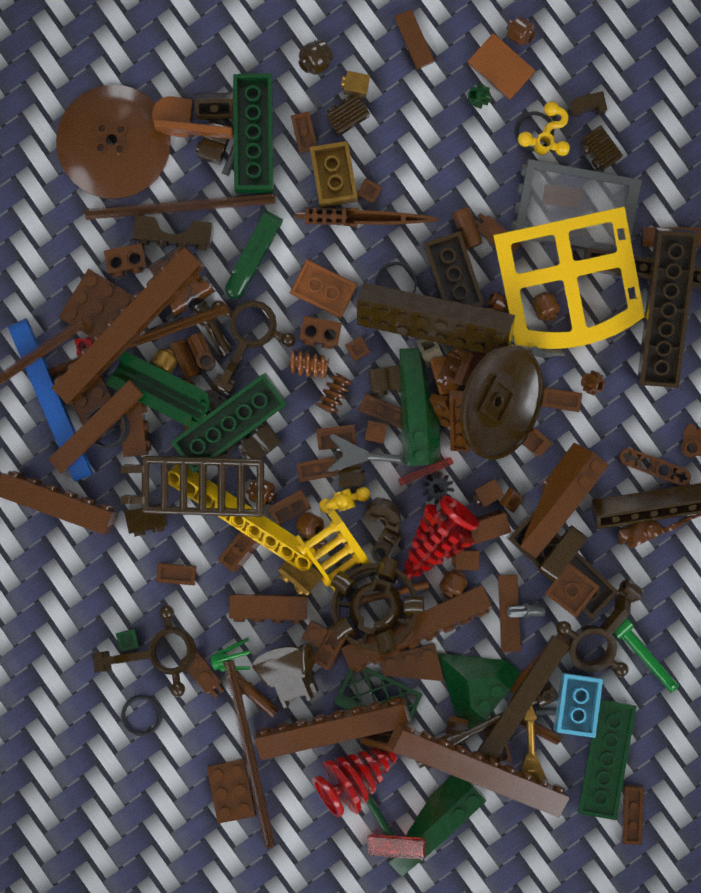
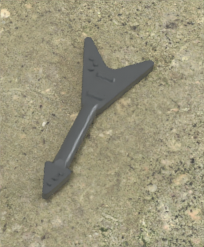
(353, 455)

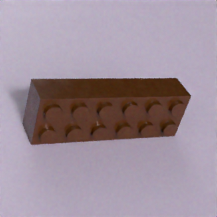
(56, 503)

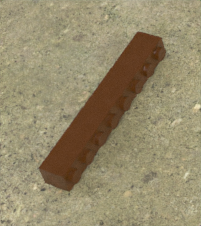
(433, 621)
(332, 728)

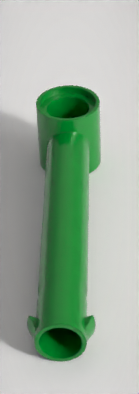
(625, 631)

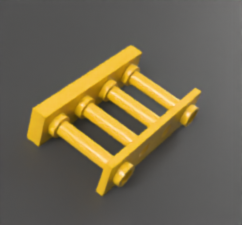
(343, 536)

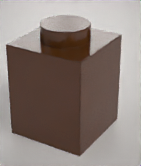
(375, 432)
(487, 493)
(466, 560)
(314, 633)

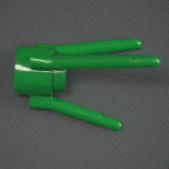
(218, 659)

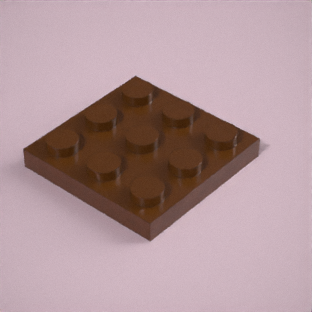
(96, 302)

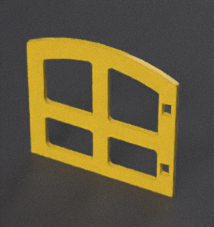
(568, 272)

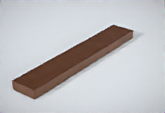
(96, 427)

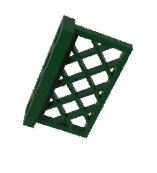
(348, 703)

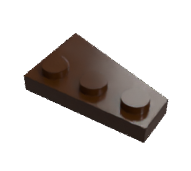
(414, 663)

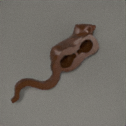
(646, 531)

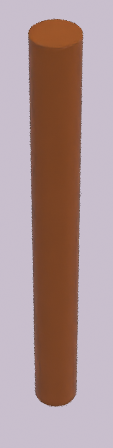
(402, 590)

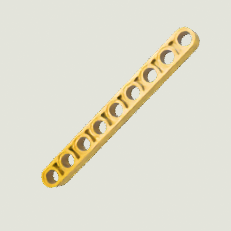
(258, 528)

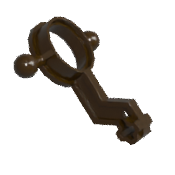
(225, 383)
(628, 593)
(102, 660)

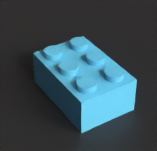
(578, 705)

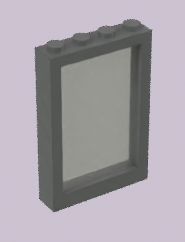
(565, 192)

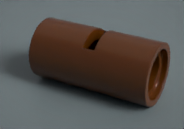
(465, 223)

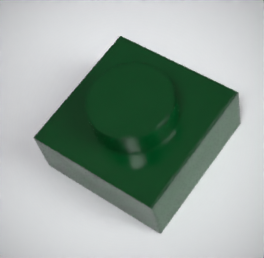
(127, 640)

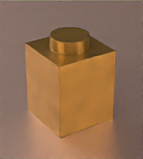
(355, 83)

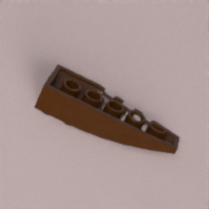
(562, 495)

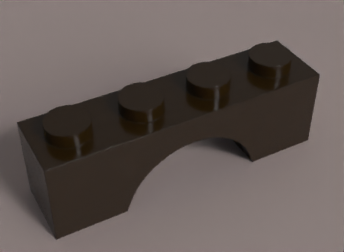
(197, 235)

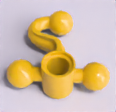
(561, 148)
(344, 500)

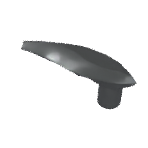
(546, 353)

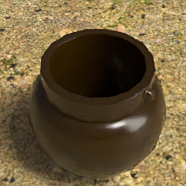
(315, 57)

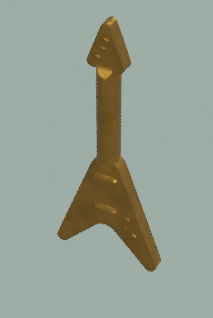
(531, 762)

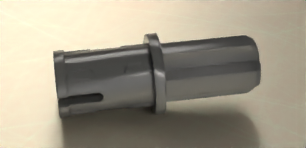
(525, 610)

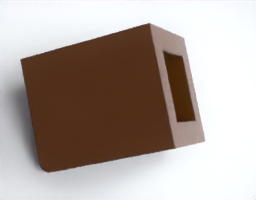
(536, 443)

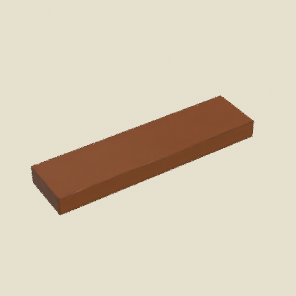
(193, 129)

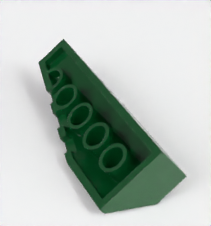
(419, 419)
(441, 816)

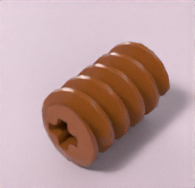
(309, 365)

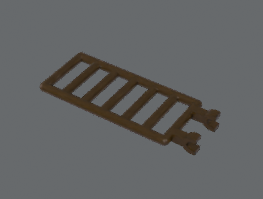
(202, 462)

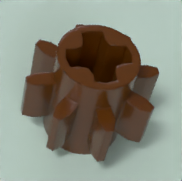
(592, 382)

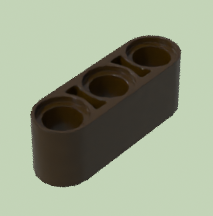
(562, 553)

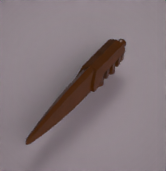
(353, 217)

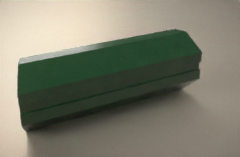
(161, 390)

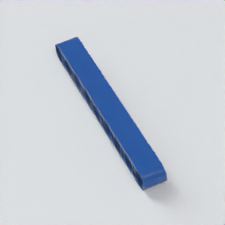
(50, 401)

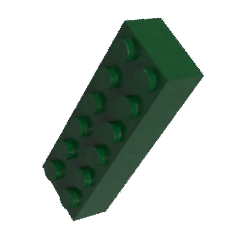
(253, 133)
(231, 420)

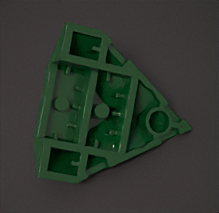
(476, 684)

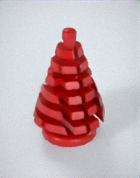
(440, 535)
(352, 779)

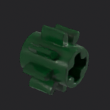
(479, 95)

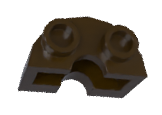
(384, 509)

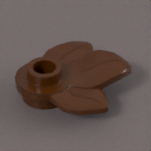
(693, 437)

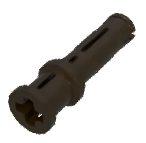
(213, 330)

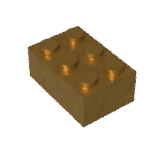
(333, 174)

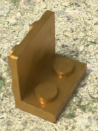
(303, 580)

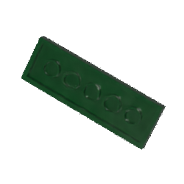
(607, 760)

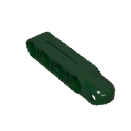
(253, 254)

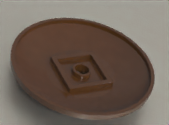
(118, 168)

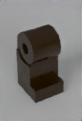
(587, 104)

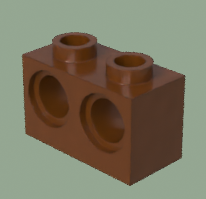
(125, 254)
(321, 327)

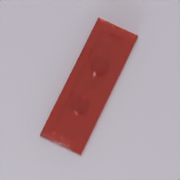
(425, 471)
(396, 847)

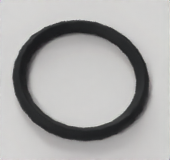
(526, 115)
(143, 698)

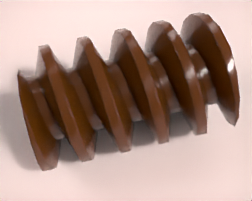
(334, 394)

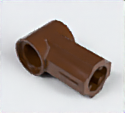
(201, 350)

